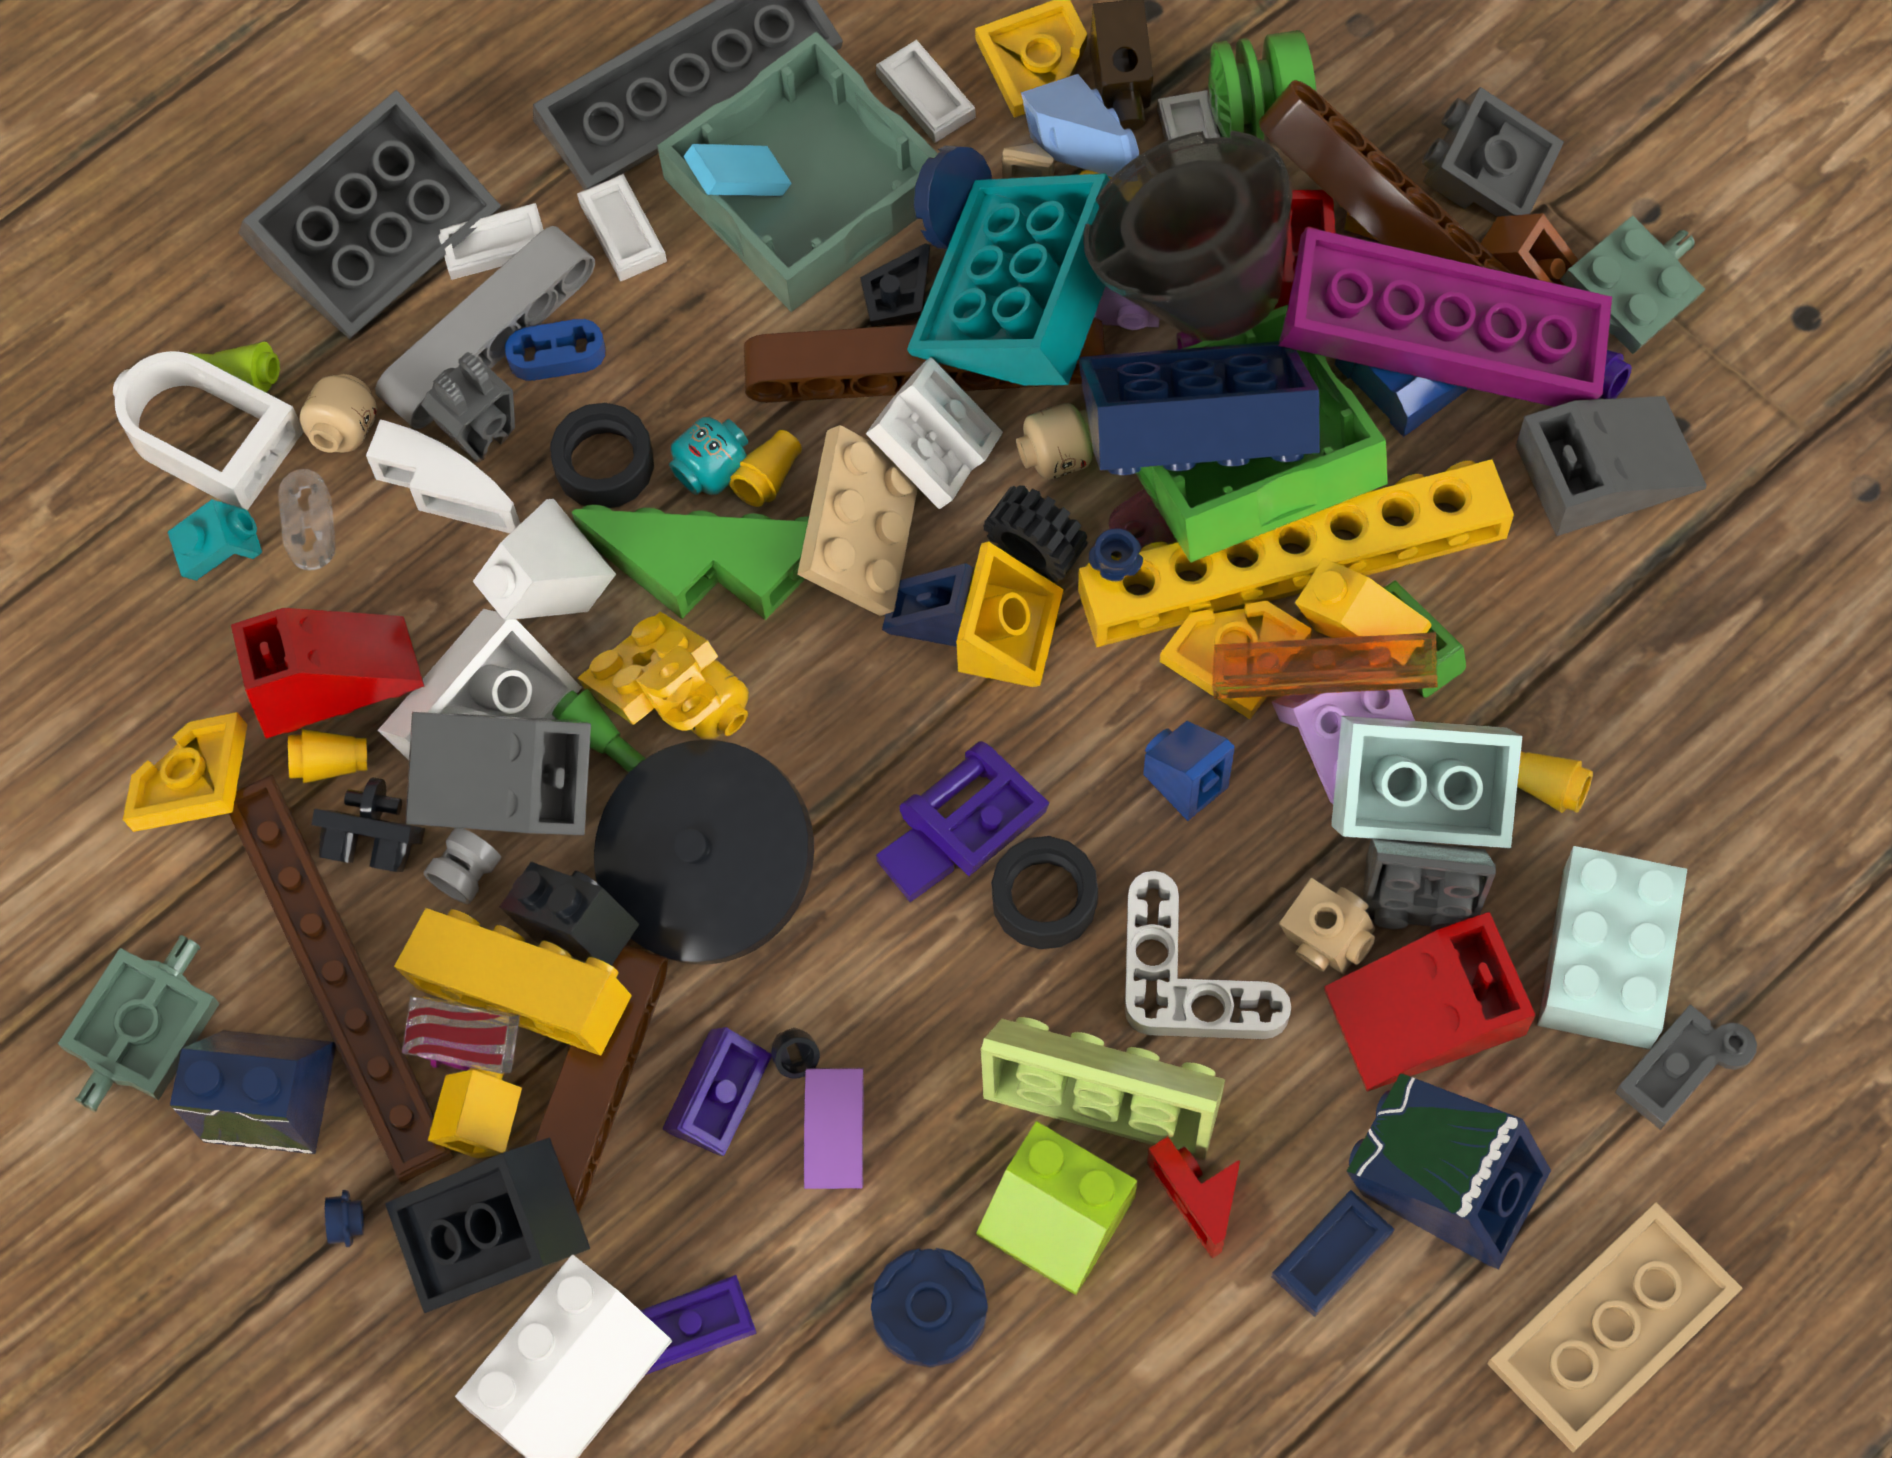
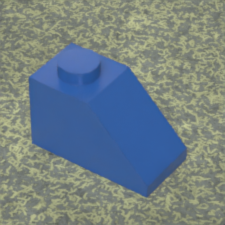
(1189, 766)

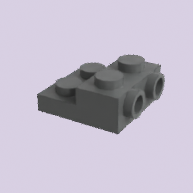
(1490, 156)

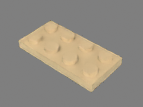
(1614, 1326)

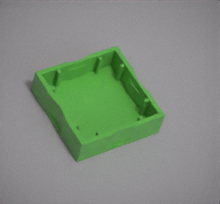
(1227, 505)

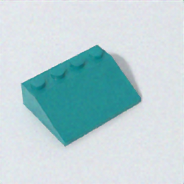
(1016, 282)

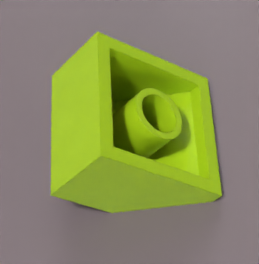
(1057, 1207)

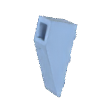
(1077, 127)

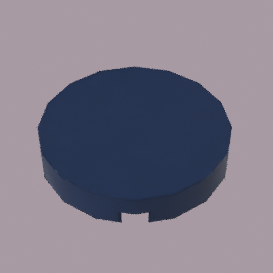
(944, 190)
(929, 1307)

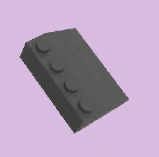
(367, 215)

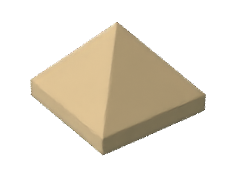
(1026, 161)

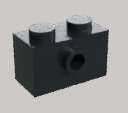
(569, 913)

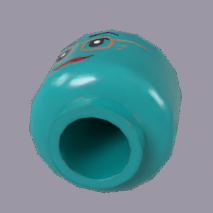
(708, 455)

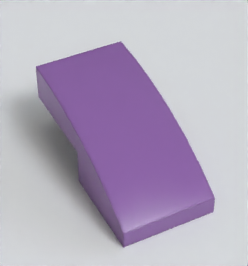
(833, 1128)

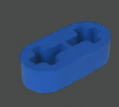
(555, 349)

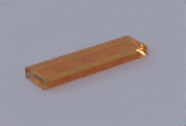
(1325, 665)

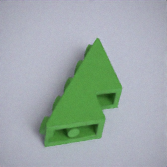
(688, 554)

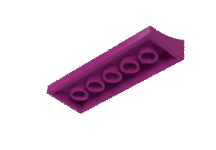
(1446, 320)

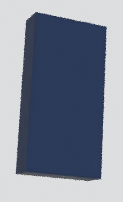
(1332, 1253)

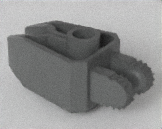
(471, 406)

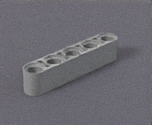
(512, 298)

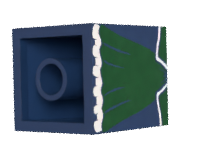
(254, 1090)
(1450, 1167)

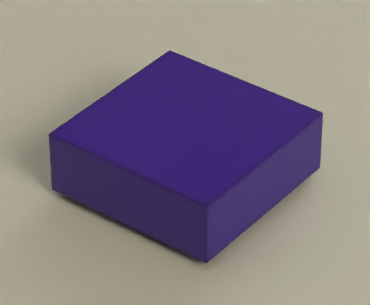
(914, 863)

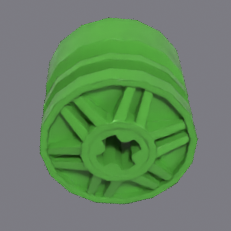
(1247, 87)

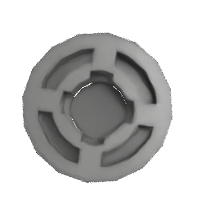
(462, 865)

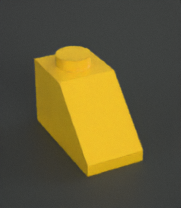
(1353, 605)

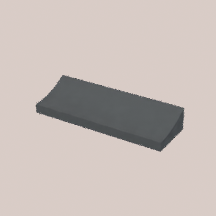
(657, 87)

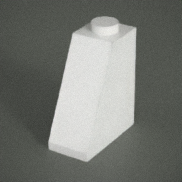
(544, 568)

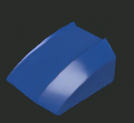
(1400, 396)

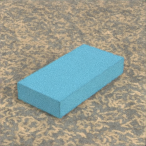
(737, 170)

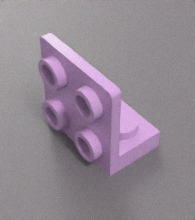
(1320, 721)

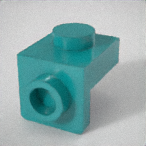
(212, 537)

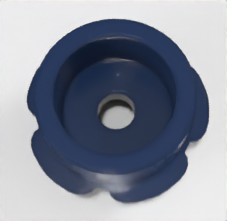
(1119, 542)
(343, 1219)

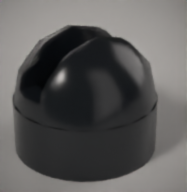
(806, 1047)

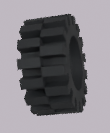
(1036, 532)

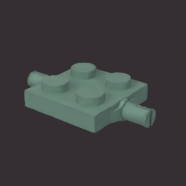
(1641, 277)
(138, 1023)

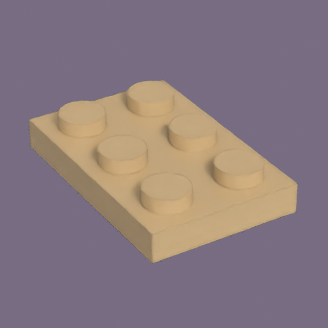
(858, 522)

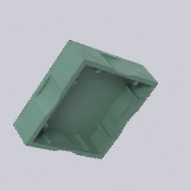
(840, 148)

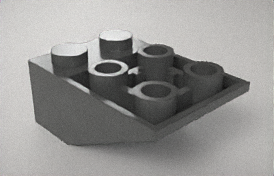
(1606, 459)
(498, 773)
(1425, 883)

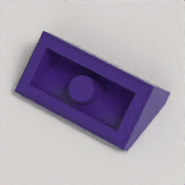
(717, 1091)

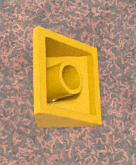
(1007, 620)

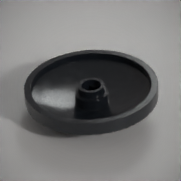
(705, 851)

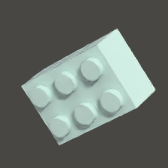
(1426, 782)
(1612, 947)

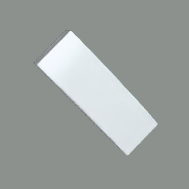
(439, 478)

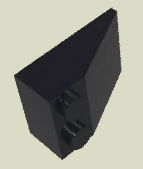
(487, 1224)

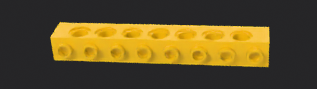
(1472, 488)

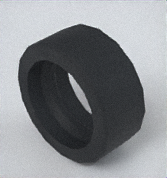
(594, 420)
(1043, 851)

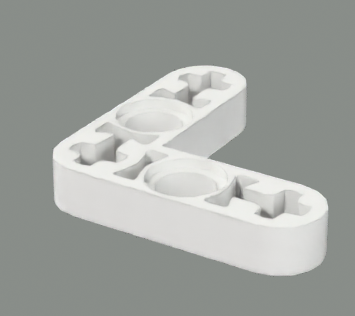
(1181, 993)

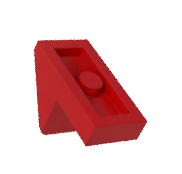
(1202, 1205)

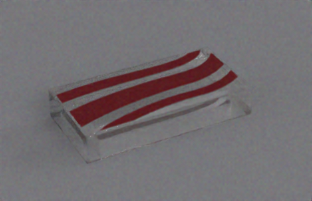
(461, 1034)

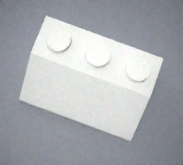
(488, 672)
(564, 1366)

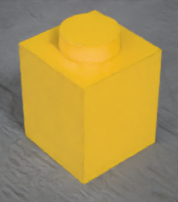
(475, 1113)

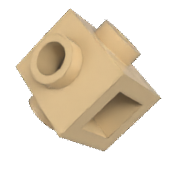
(1329, 927)

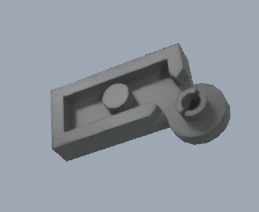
(1682, 1063)

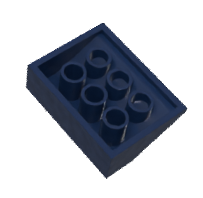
(1200, 407)

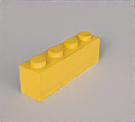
(505, 974)

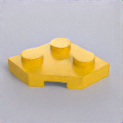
(1032, 48)
(1192, 646)
(192, 779)

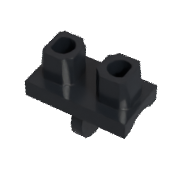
(391, 840)

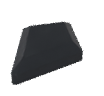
(897, 288)

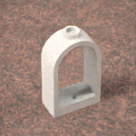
(255, 458)

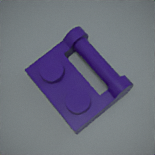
(984, 821)

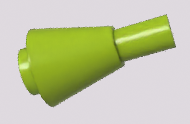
(251, 363)

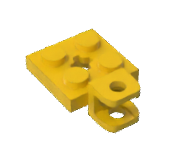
(655, 670)

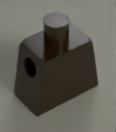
(1122, 59)

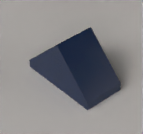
(931, 605)

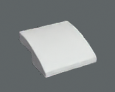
(934, 433)

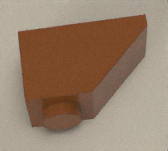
(1529, 247)

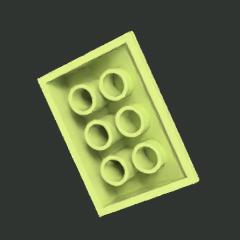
(1099, 1085)

